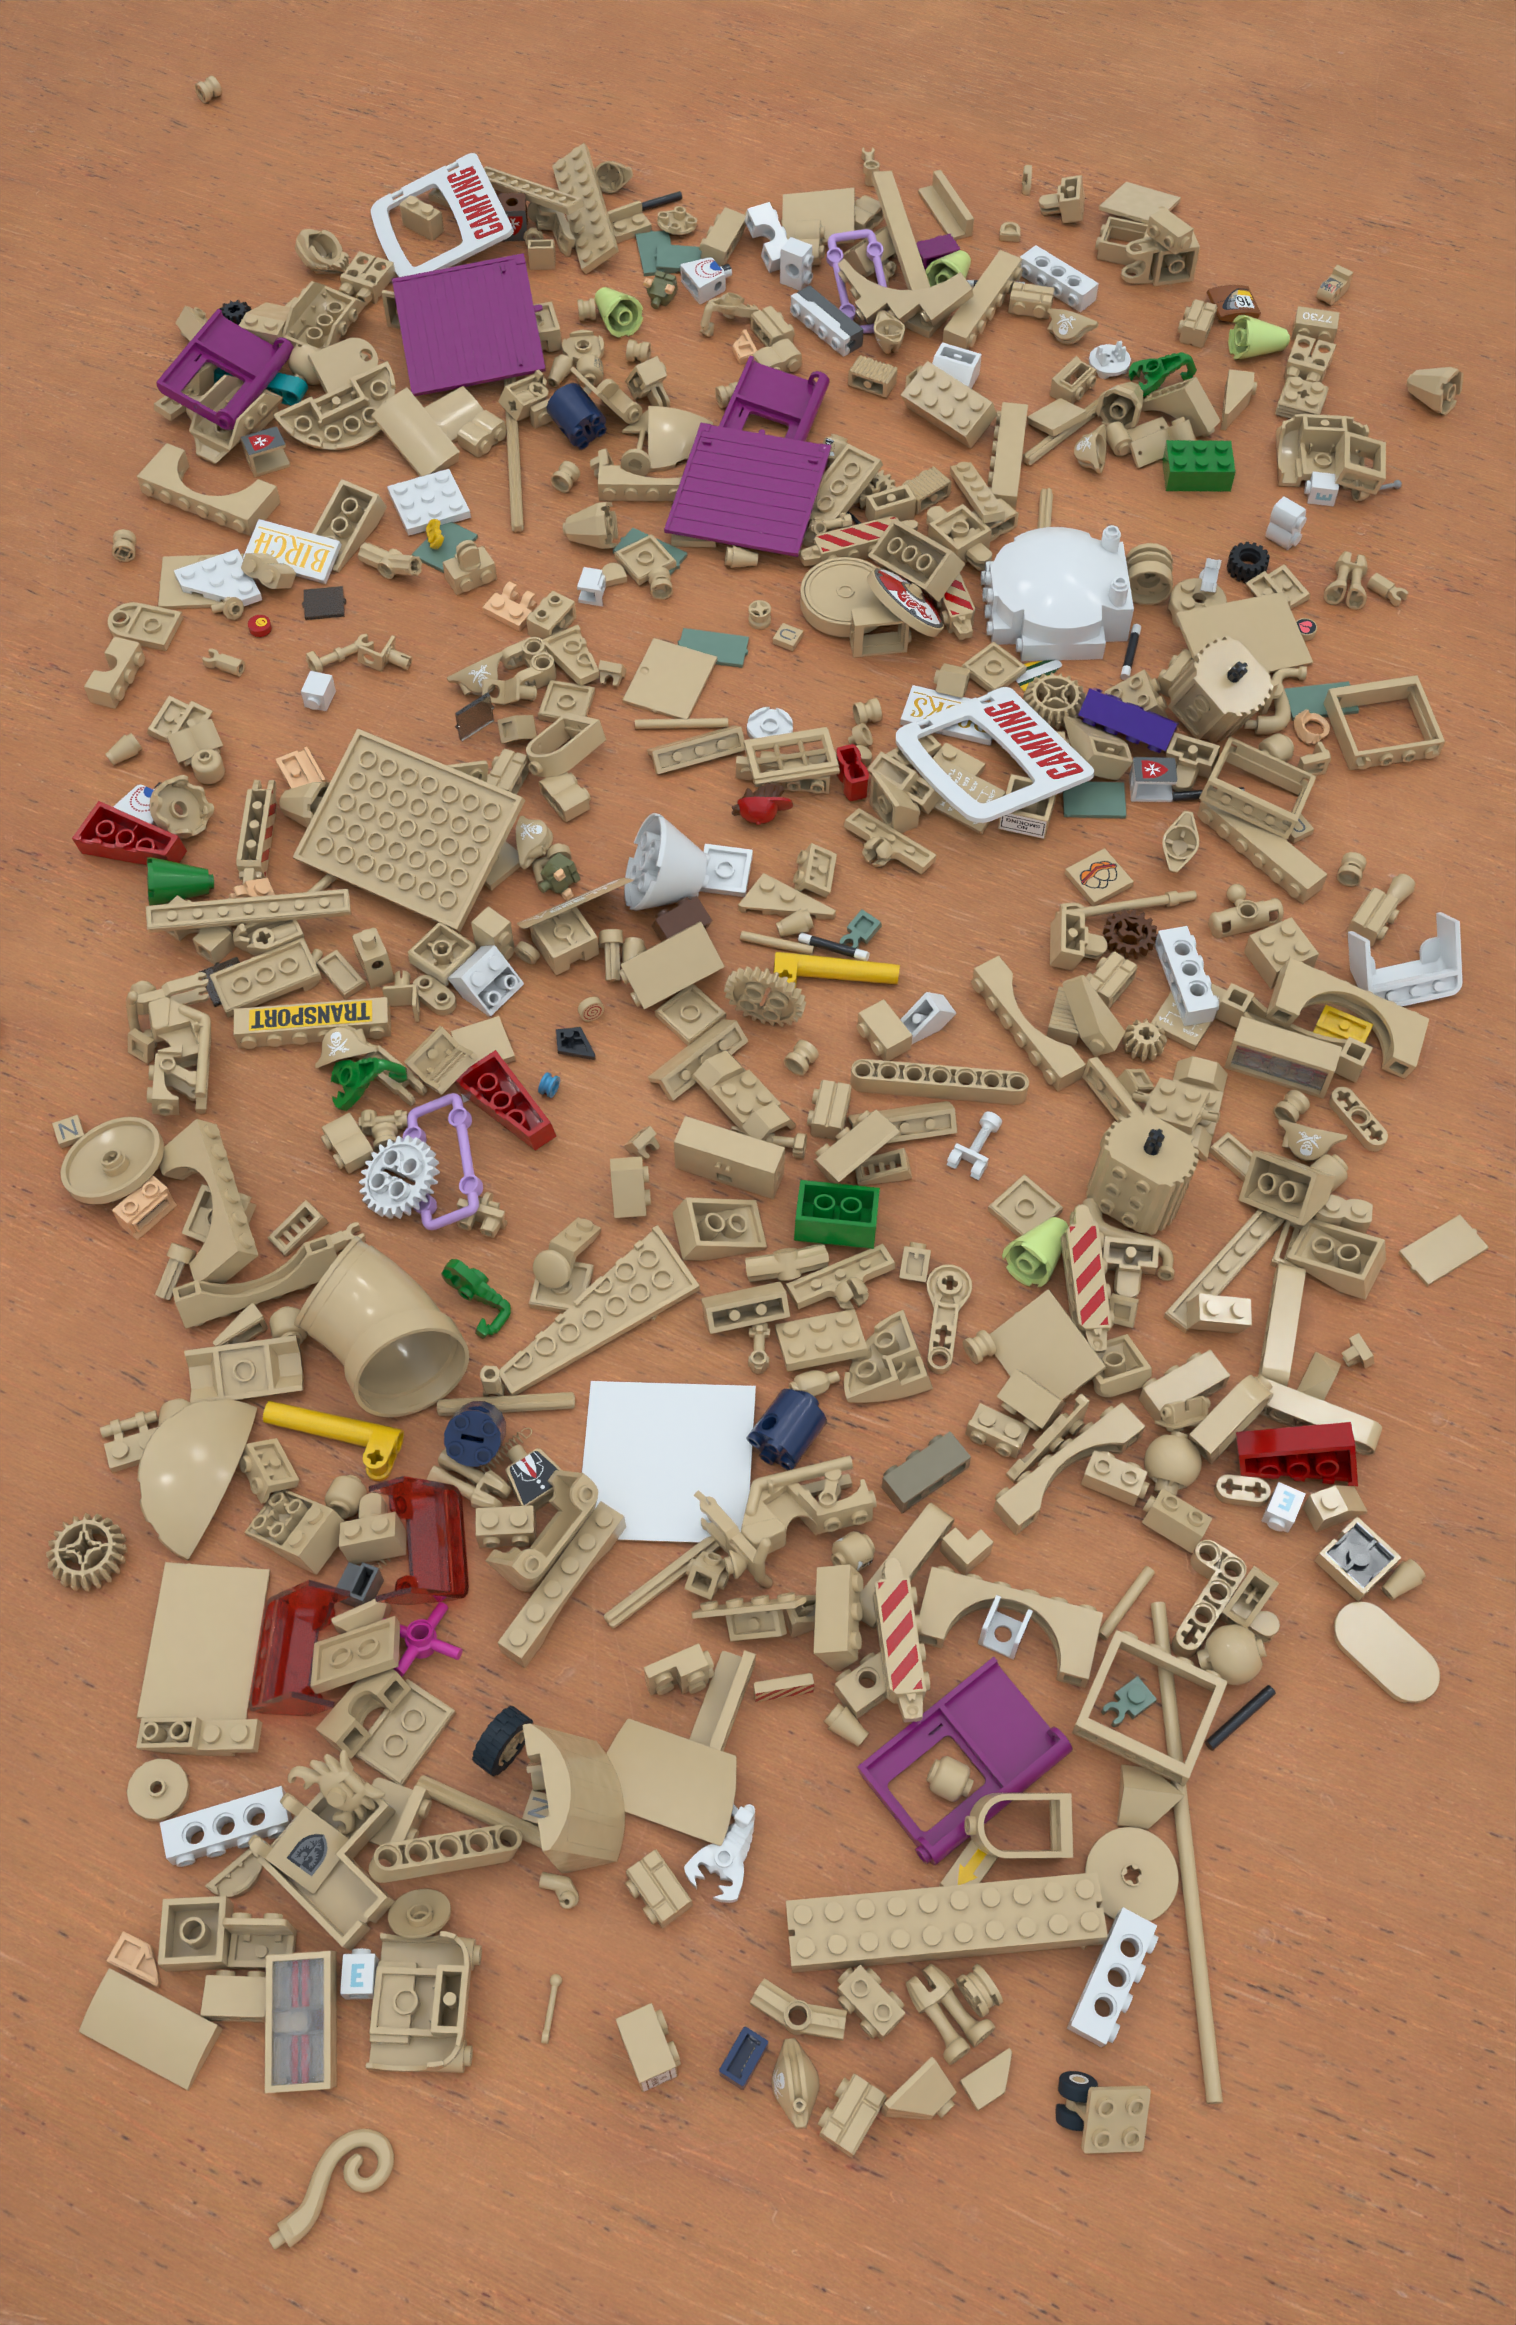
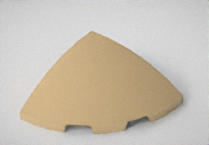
(671, 436)
(892, 1365)

